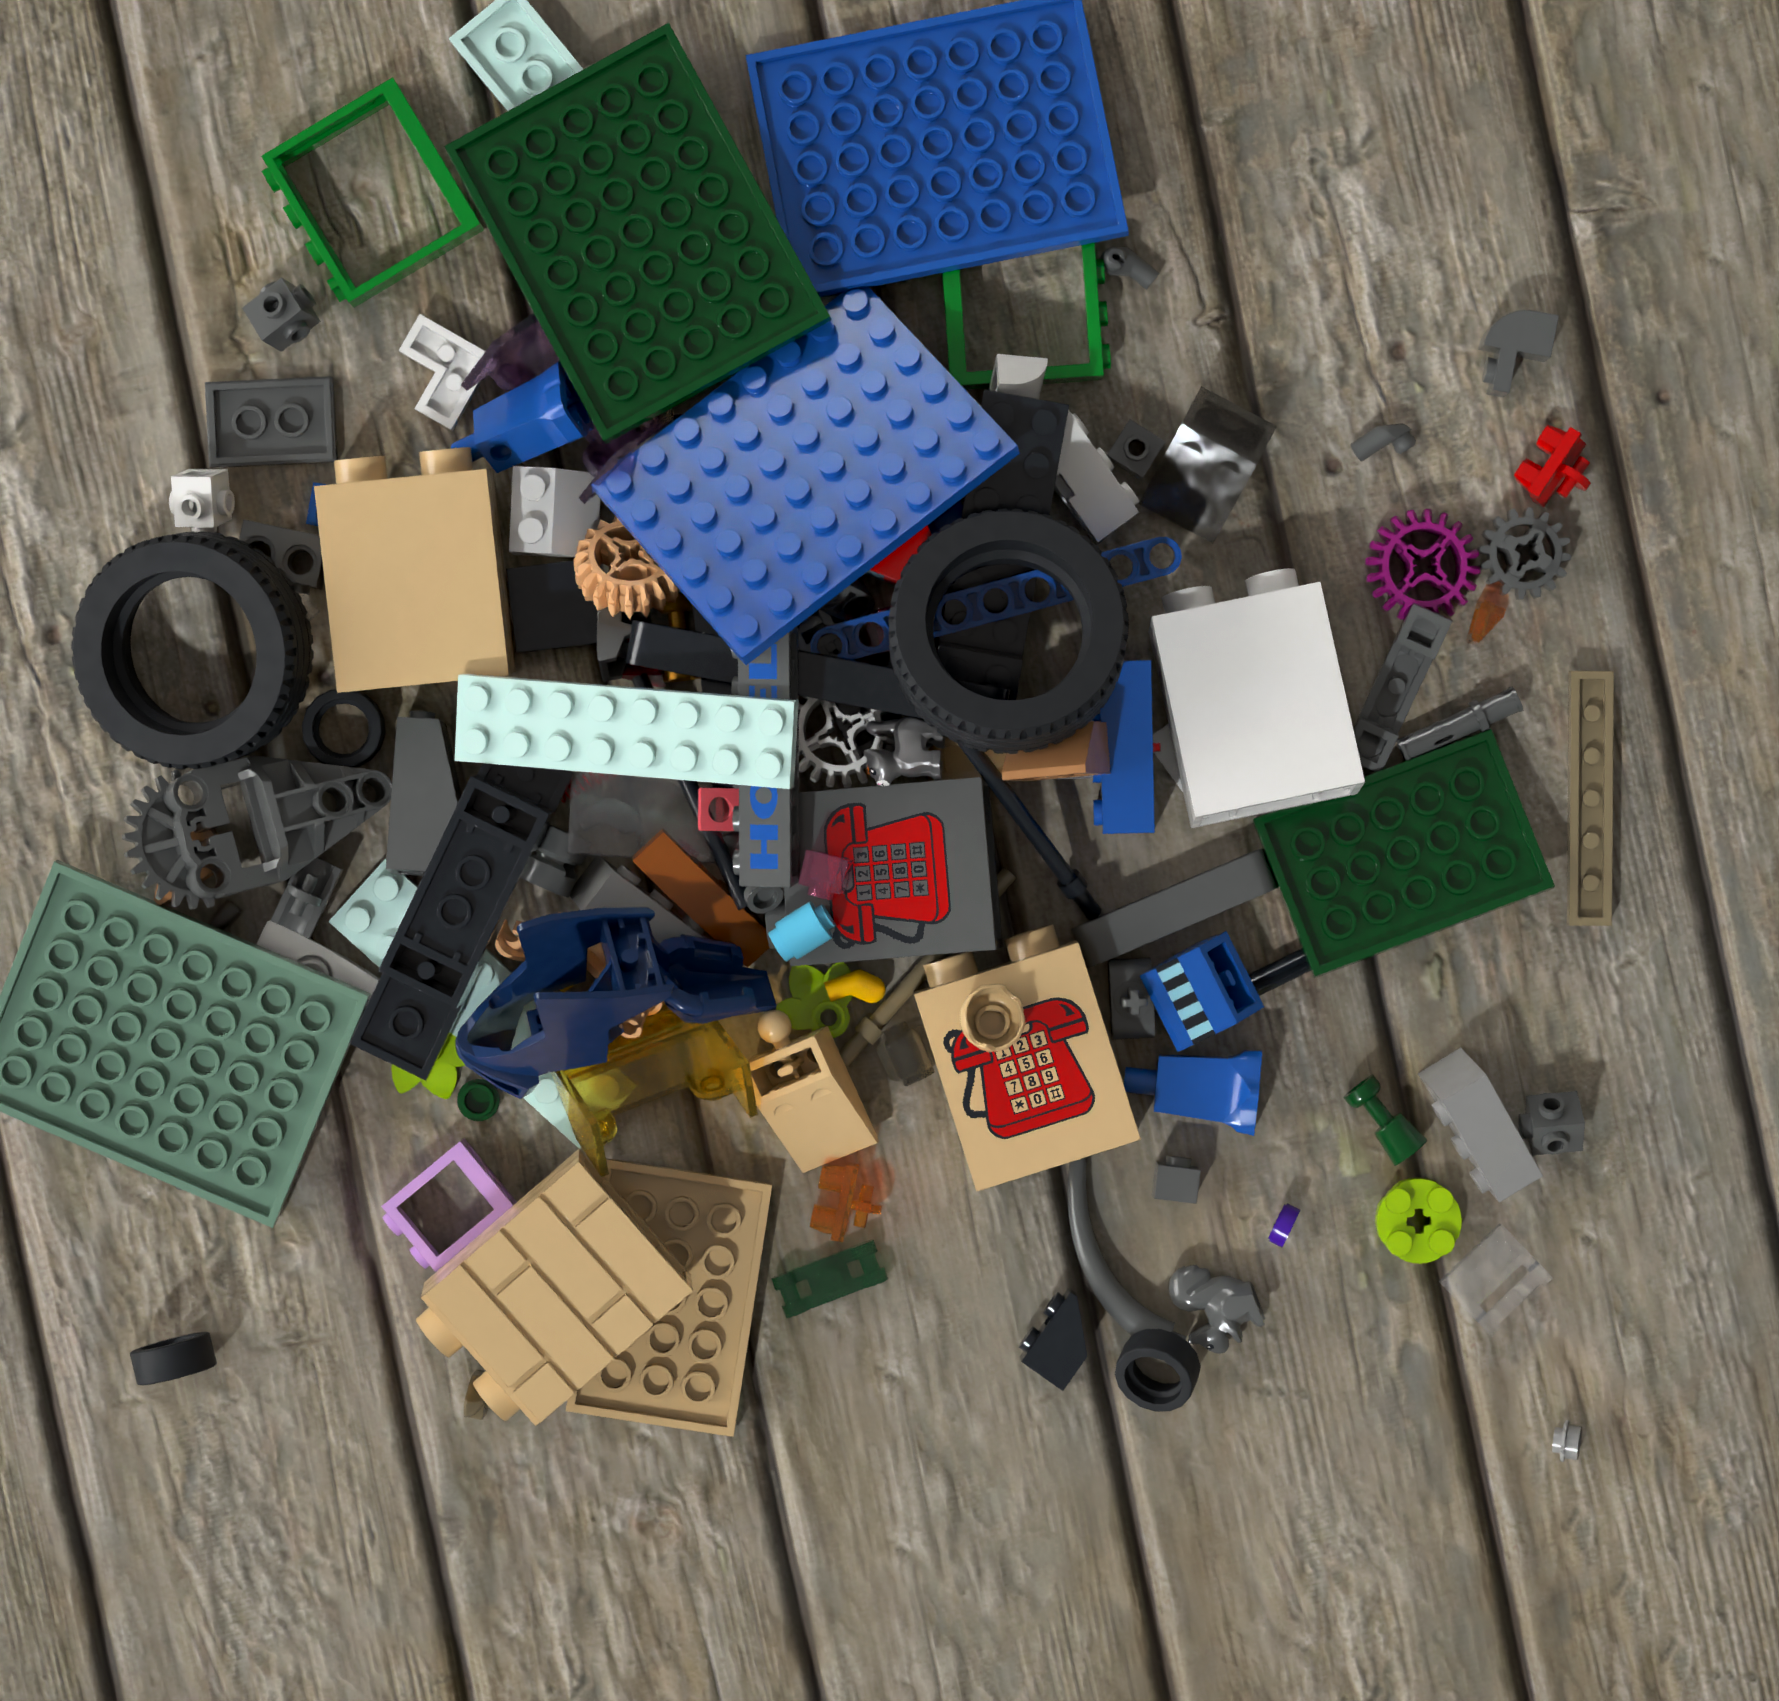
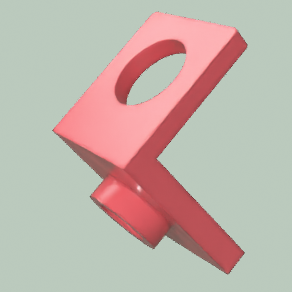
(705, 796)

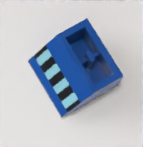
(1201, 991)

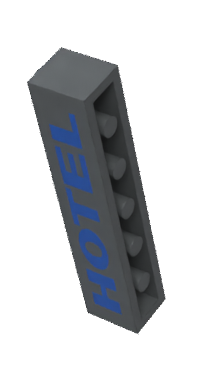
(768, 815)

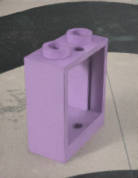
(482, 1179)

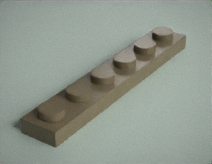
(1590, 798)

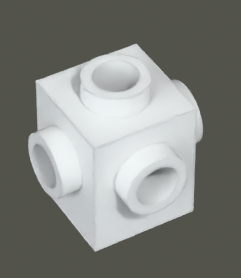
(201, 499)

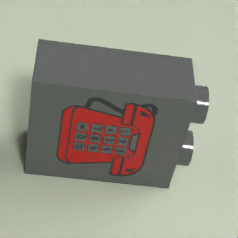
(917, 873)

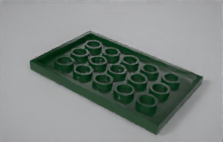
(1404, 854)

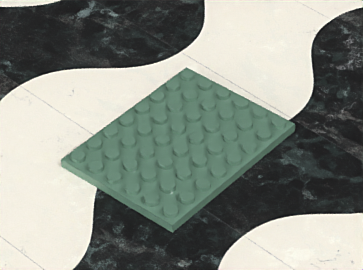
(170, 1043)

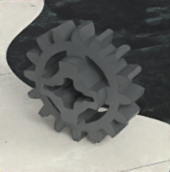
(1541, 562)

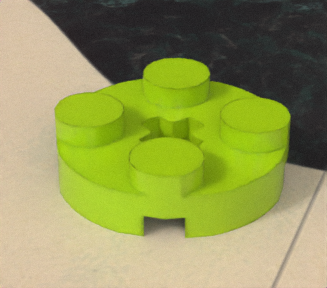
(1437, 1236)

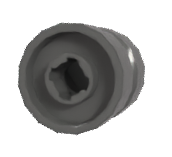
(551, 865)

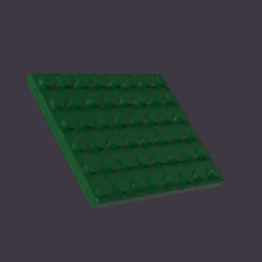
(637, 233)

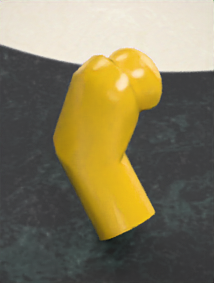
(857, 984)

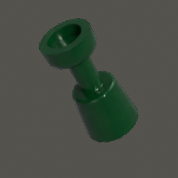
(1395, 1132)

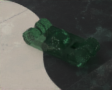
(829, 1278)

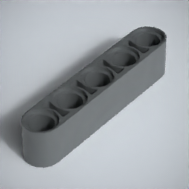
(1174, 908)

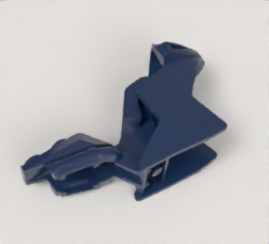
(572, 1030)

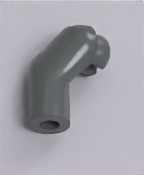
(1124, 262)

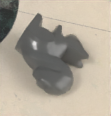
(1225, 1301)

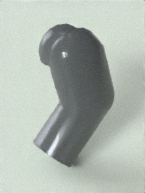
(1382, 436)

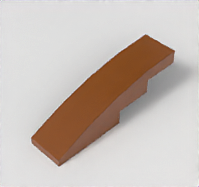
(701, 895)

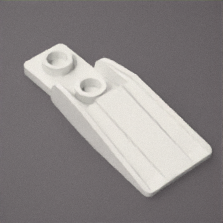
(316, 956)

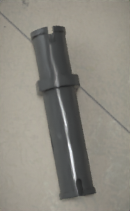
(1458, 725)

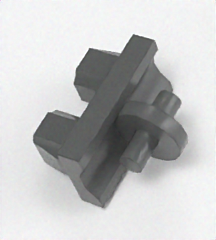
(307, 897)

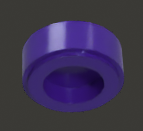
(1283, 1225)

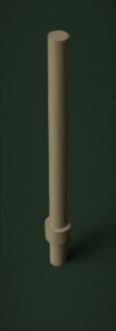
(870, 1028)

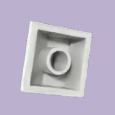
(547, 511)

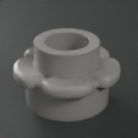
(1567, 1441)

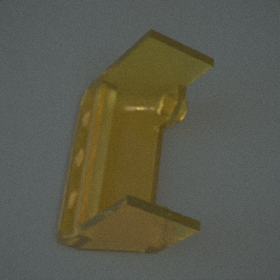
(645, 1068)

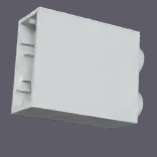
(1254, 699)

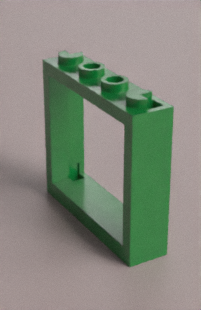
(300, 214)
(1095, 319)

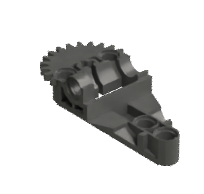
(283, 811)

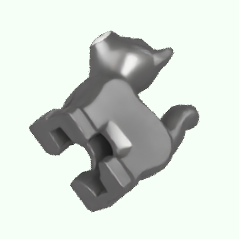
(911, 752)

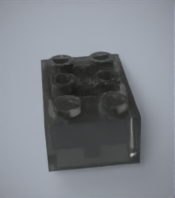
(1207, 464)

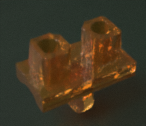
(834, 1220)

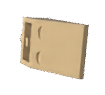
(810, 1097)

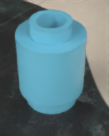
(802, 931)

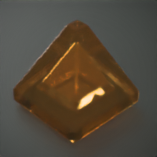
(1483, 621)

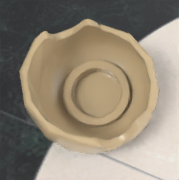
(992, 1018)

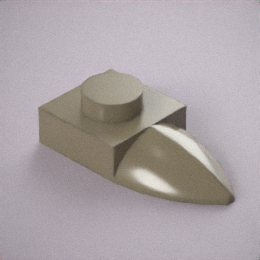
(474, 1405)

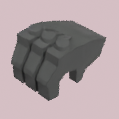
(612, 641)

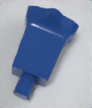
(528, 421)
(1203, 1087)

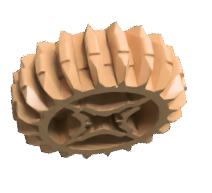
(632, 578)

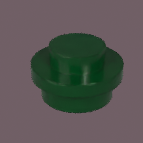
(478, 1100)

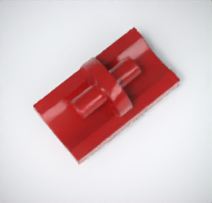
(1564, 451)

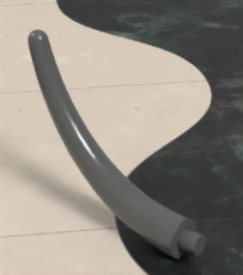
(1111, 1294)

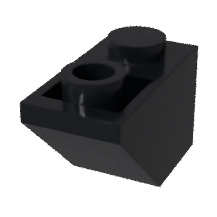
(1059, 1344)

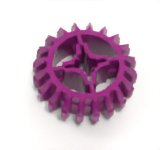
(1407, 553)

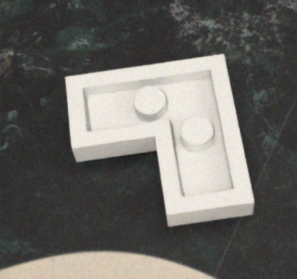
(451, 361)

